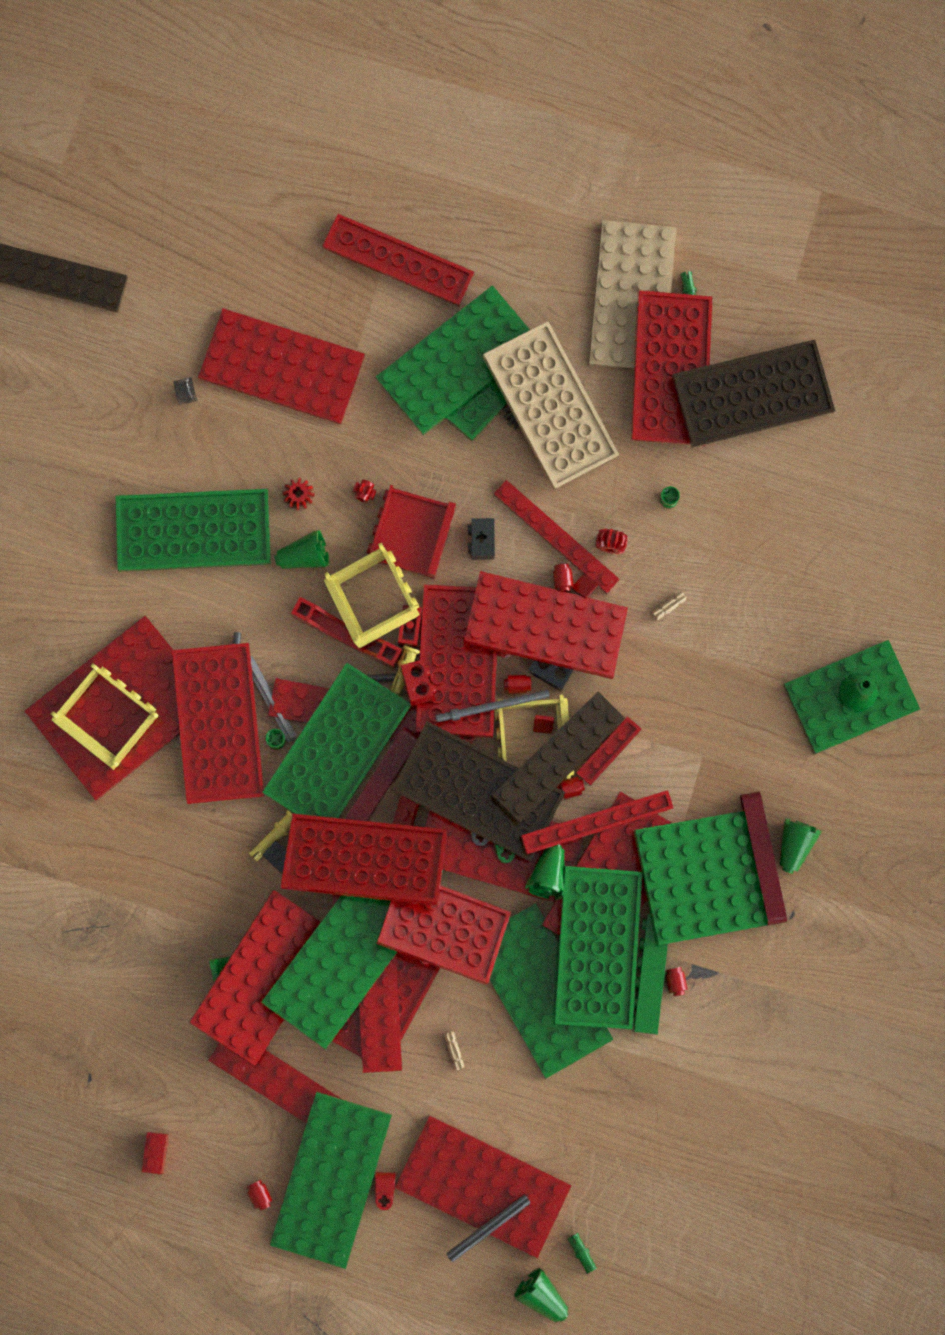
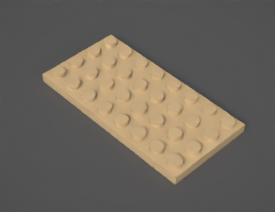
(629, 261)
(550, 405)

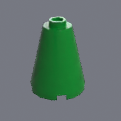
(304, 553)
(858, 691)
(796, 844)
(548, 874)
(541, 1296)

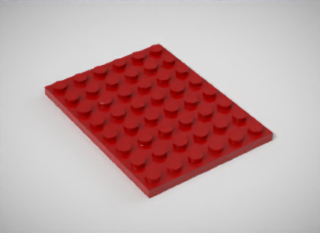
(144, 665)

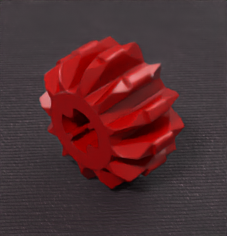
(303, 499)
(611, 541)

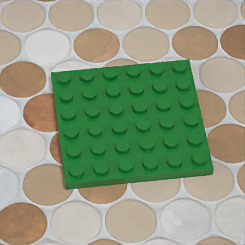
(700, 878)

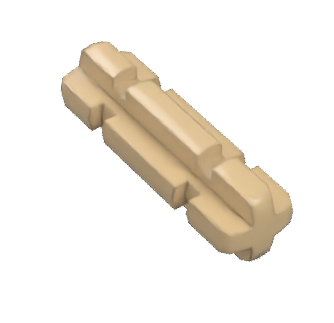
(668, 606)
(454, 1050)

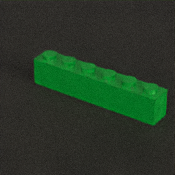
(649, 982)

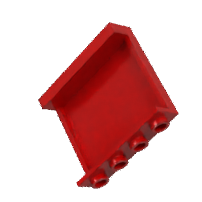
(413, 530)

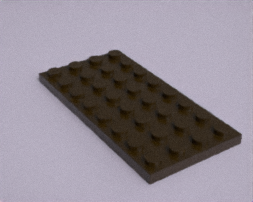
(753, 393)
(458, 785)

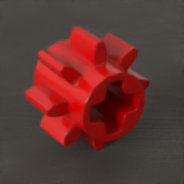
(364, 491)

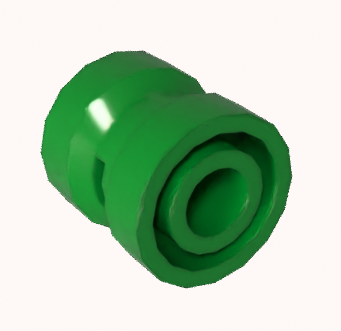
(669, 493)
(273, 741)

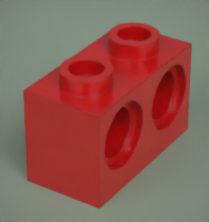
(413, 683)

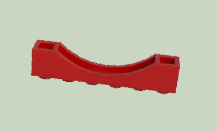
(335, 628)

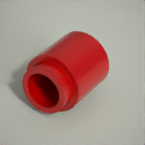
(563, 577)
(517, 684)
(572, 787)
(676, 981)
(259, 1195)

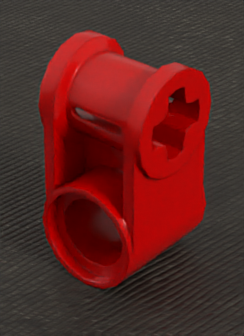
(385, 1187)

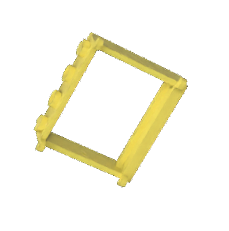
(333, 584)
(561, 712)
(86, 740)

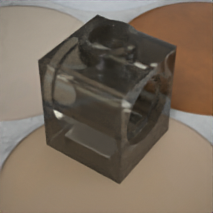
(185, 391)

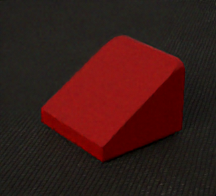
(585, 586)
(543, 724)

